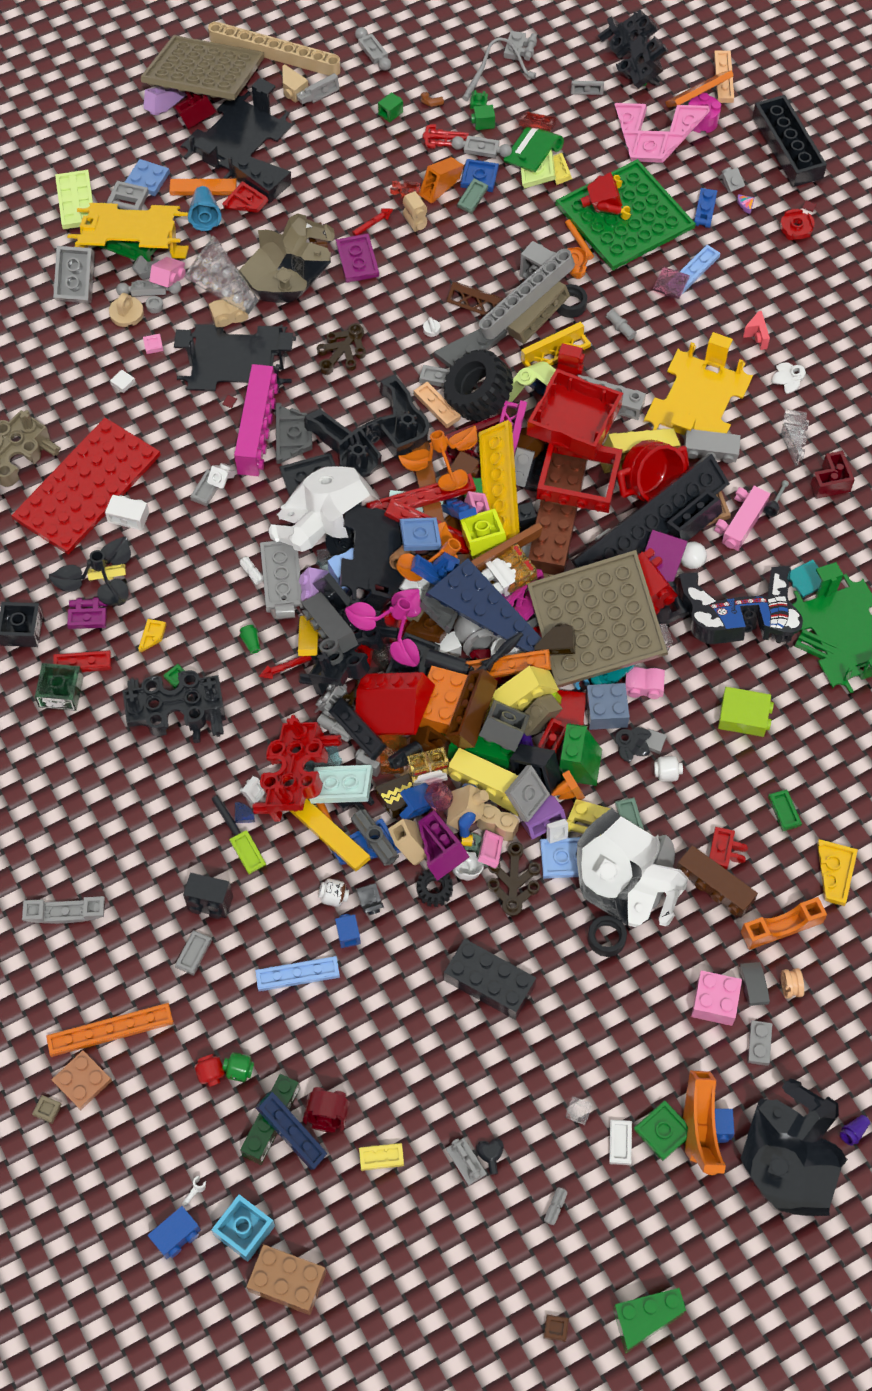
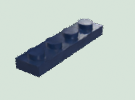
(291, 1130)

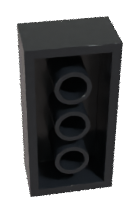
(489, 979)

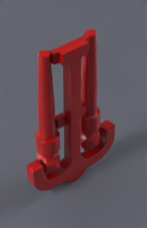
(440, 134)

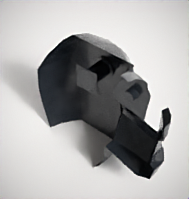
(788, 1155)

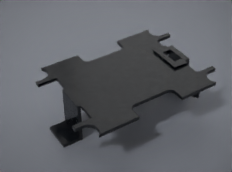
(239, 130)
(230, 356)
(374, 542)

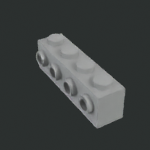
(632, 401)

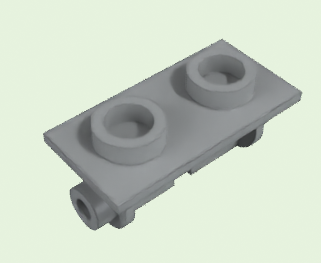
(466, 1161)

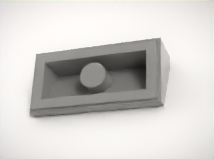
(587, 87)

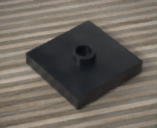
(333, 592)

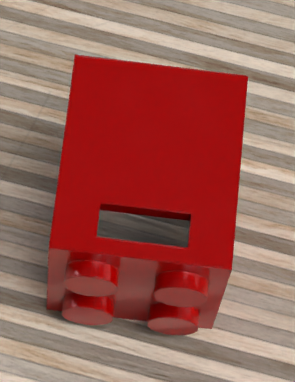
(659, 589)

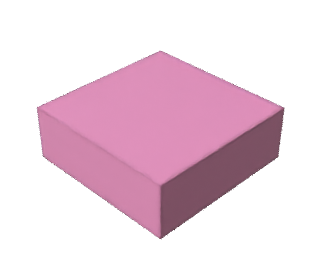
(153, 344)

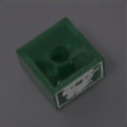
(59, 686)

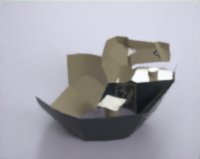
(285, 262)

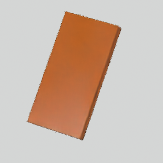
(700, 88)

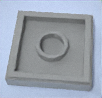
(527, 793)

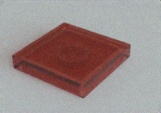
(537, 121)

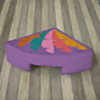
(745, 202)

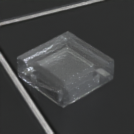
(578, 1110)

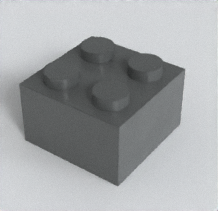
(504, 726)

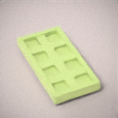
(73, 193)

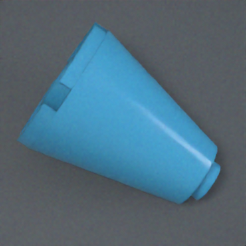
(203, 210)

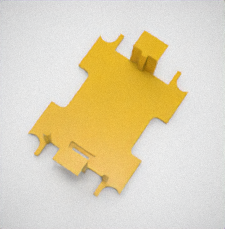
(145, 226)
(700, 394)

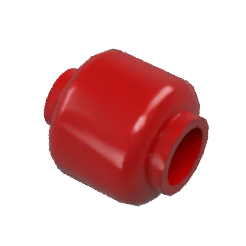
(209, 1070)

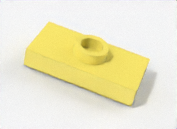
(561, 169)
(111, 572)
(381, 1156)

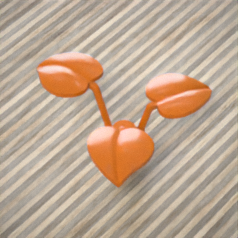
(461, 441)
(449, 545)

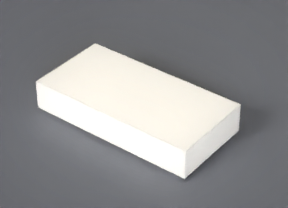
(620, 1142)

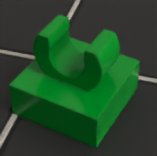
(478, 99)

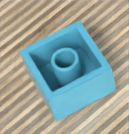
(243, 1227)

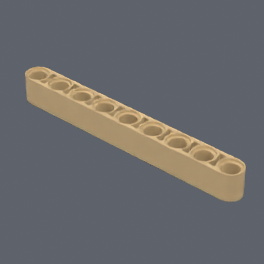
(276, 48)

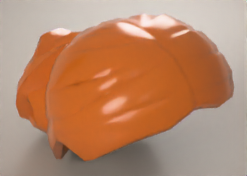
(580, 259)

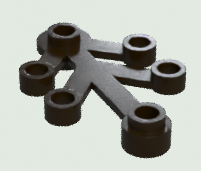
(354, 333)
(514, 882)

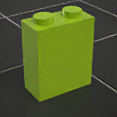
(745, 711)

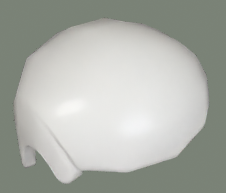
(694, 555)
(470, 868)

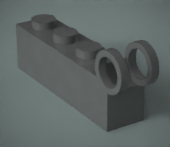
(330, 626)

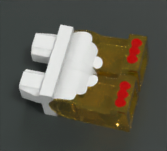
(510, 571)
(430, 769)

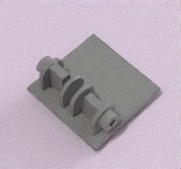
(327, 701)

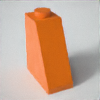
(440, 178)

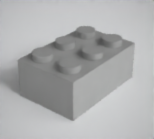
(74, 274)

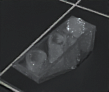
(793, 433)

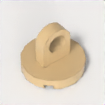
(126, 311)

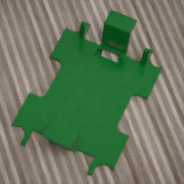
(844, 620)

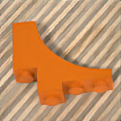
(700, 1118)

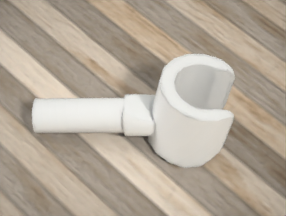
(195, 1189)

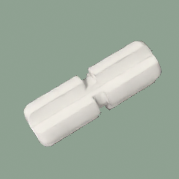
(250, 568)

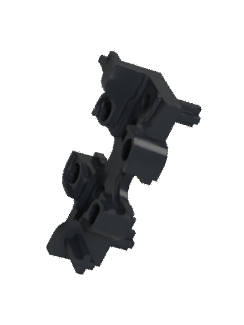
(622, 43)
(353, 664)
(207, 706)

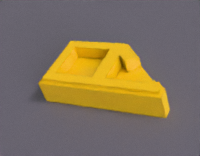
(152, 634)

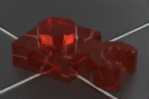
(406, 188)

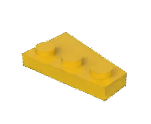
(836, 870)

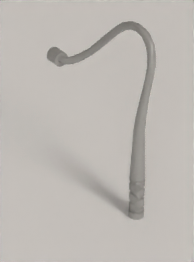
(470, 89)

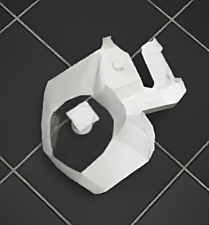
(319, 506)

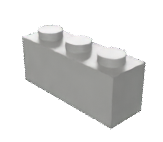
(721, 445)

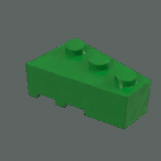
(488, 751)
(646, 1316)

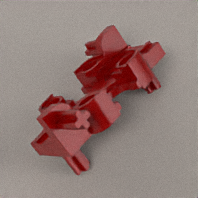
(306, 784)

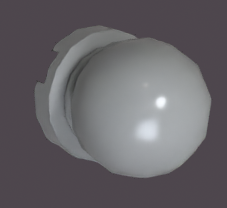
(473, 636)

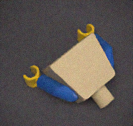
(466, 810)

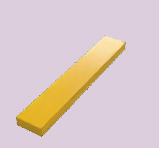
(332, 836)

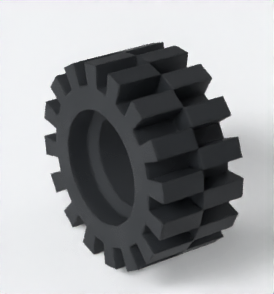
(431, 898)

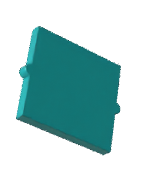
(805, 578)

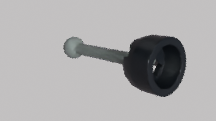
(772, 507)

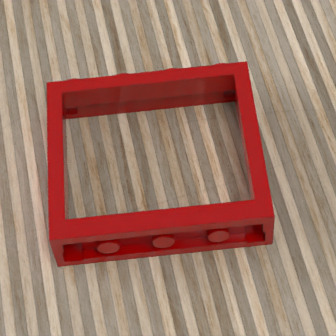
(578, 499)

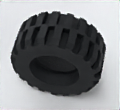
(467, 373)

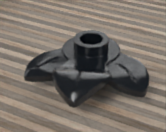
(635, 744)

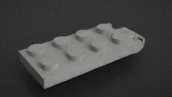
(281, 578)

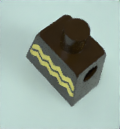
(390, 797)

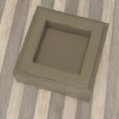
(47, 1109)

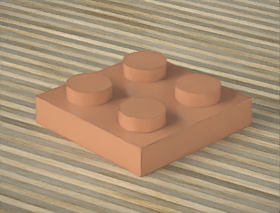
(81, 1080)

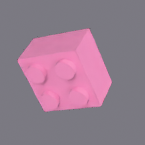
(716, 998)

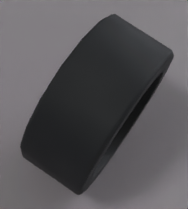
(574, 311)
(607, 921)

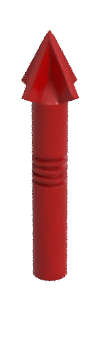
(385, 213)
(269, 672)

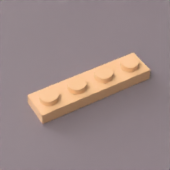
(723, 63)

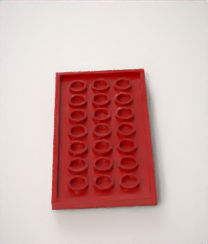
(81, 487)

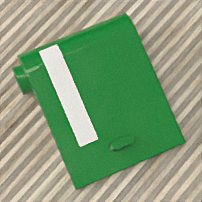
(533, 148)

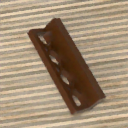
(472, 292)

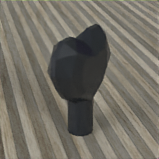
(490, 1153)

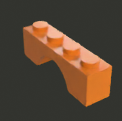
(766, 930)

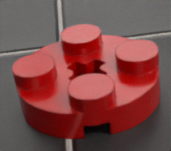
(792, 231)

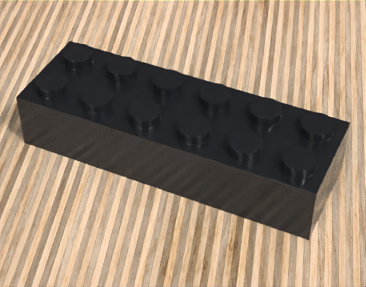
(789, 140)

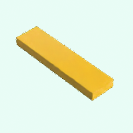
(307, 639)

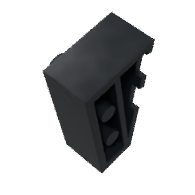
(261, 176)

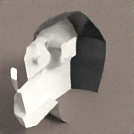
(620, 872)

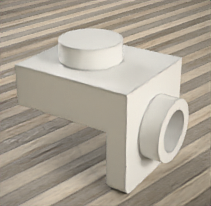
(219, 475)

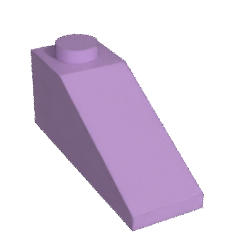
(161, 99)

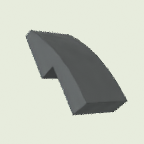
(755, 984)

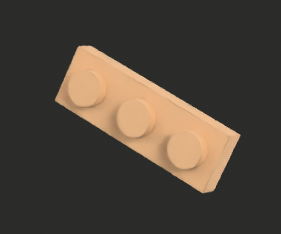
(437, 405)

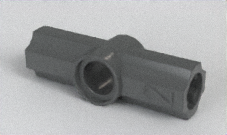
(380, 846)

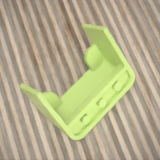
(526, 376)

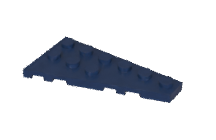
(480, 602)

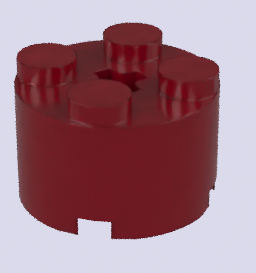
(326, 1110)

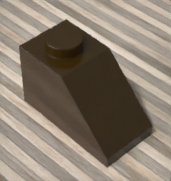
(558, 640)

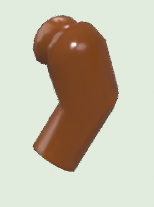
(431, 101)

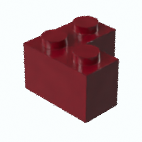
(195, 109)
(834, 478)

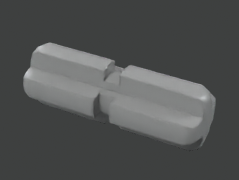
(554, 1209)

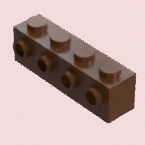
(471, 709)
(717, 882)

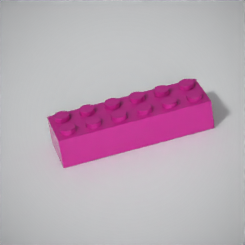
(256, 420)

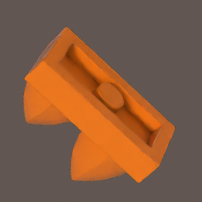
(568, 788)

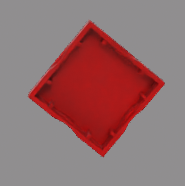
(574, 414)

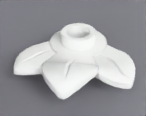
(786, 376)

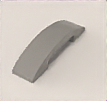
(63, 912)

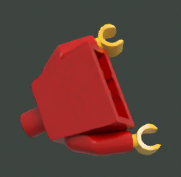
(605, 196)

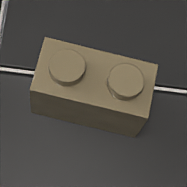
(541, 713)

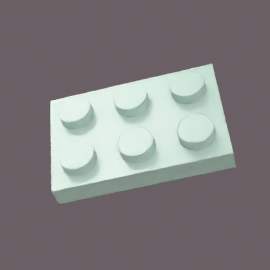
(344, 784)

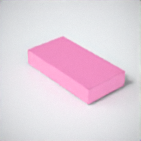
(490, 849)

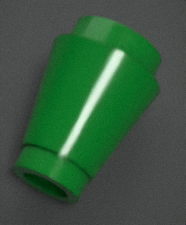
(250, 638)

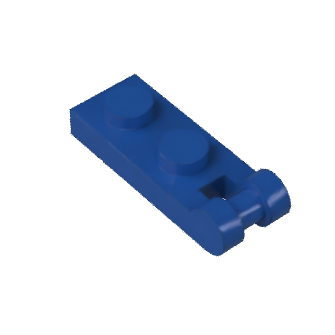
(705, 207)

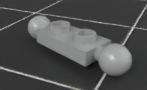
(373, 48)
(481, 146)
(146, 288)

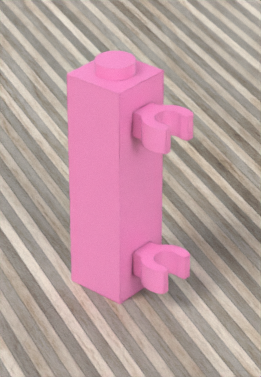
(745, 518)

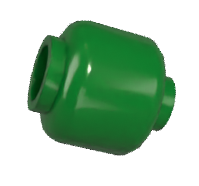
(238, 1067)

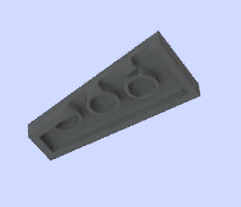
(466, 344)

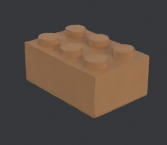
(286, 1279)

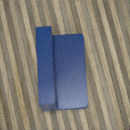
(415, 800)

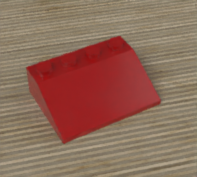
(393, 701)

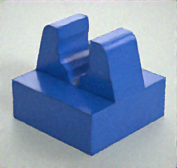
(445, 564)

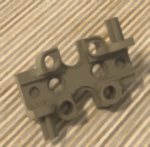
(33, 440)

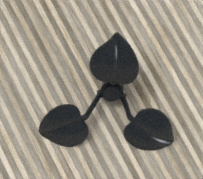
(114, 593)

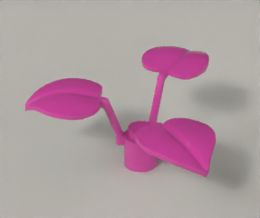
(404, 604)

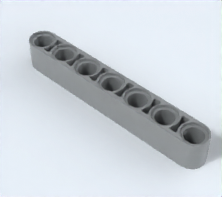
(526, 294)

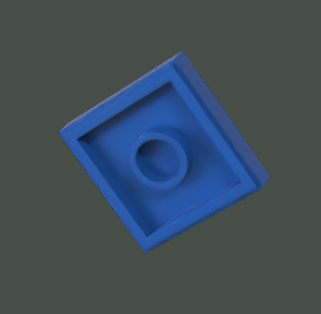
(480, 170)

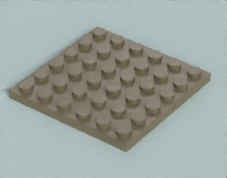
(203, 67)
(609, 615)

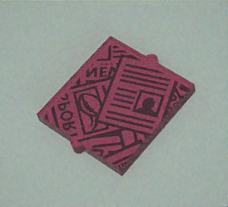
(671, 282)

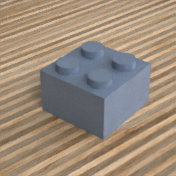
(607, 706)

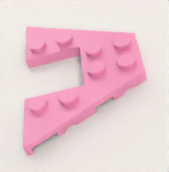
(656, 145)

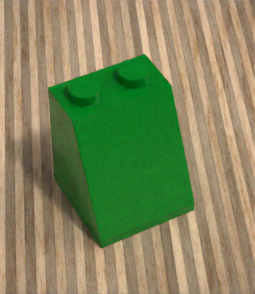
(580, 755)

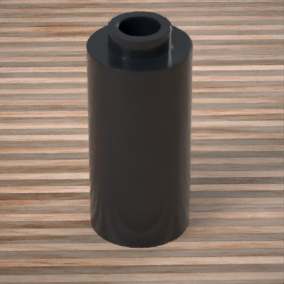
(446, 661)

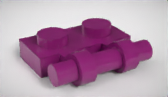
(88, 617)

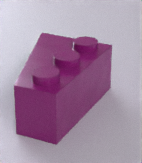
(441, 846)

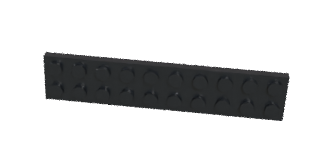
(636, 529)

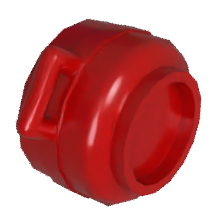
(651, 468)

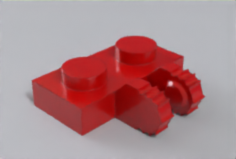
(722, 846)

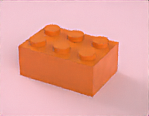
(443, 699)

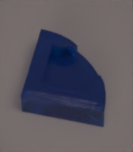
(243, 813)

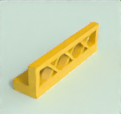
(552, 344)

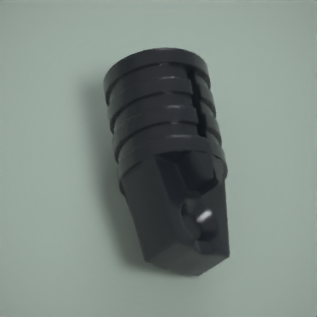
(399, 758)

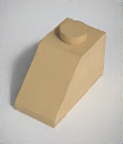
(293, 83)

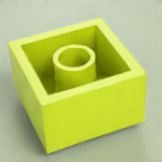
(482, 532)

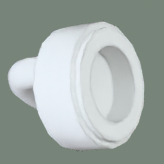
(431, 327)

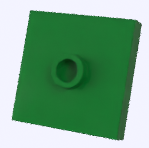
(663, 1130)

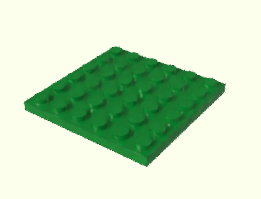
(653, 218)

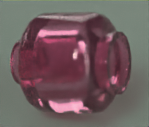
(438, 796)

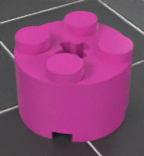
(711, 120)

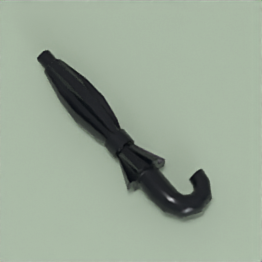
(503, 650)

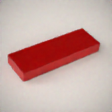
(86, 660)

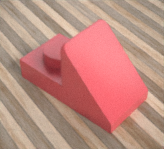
(758, 328)

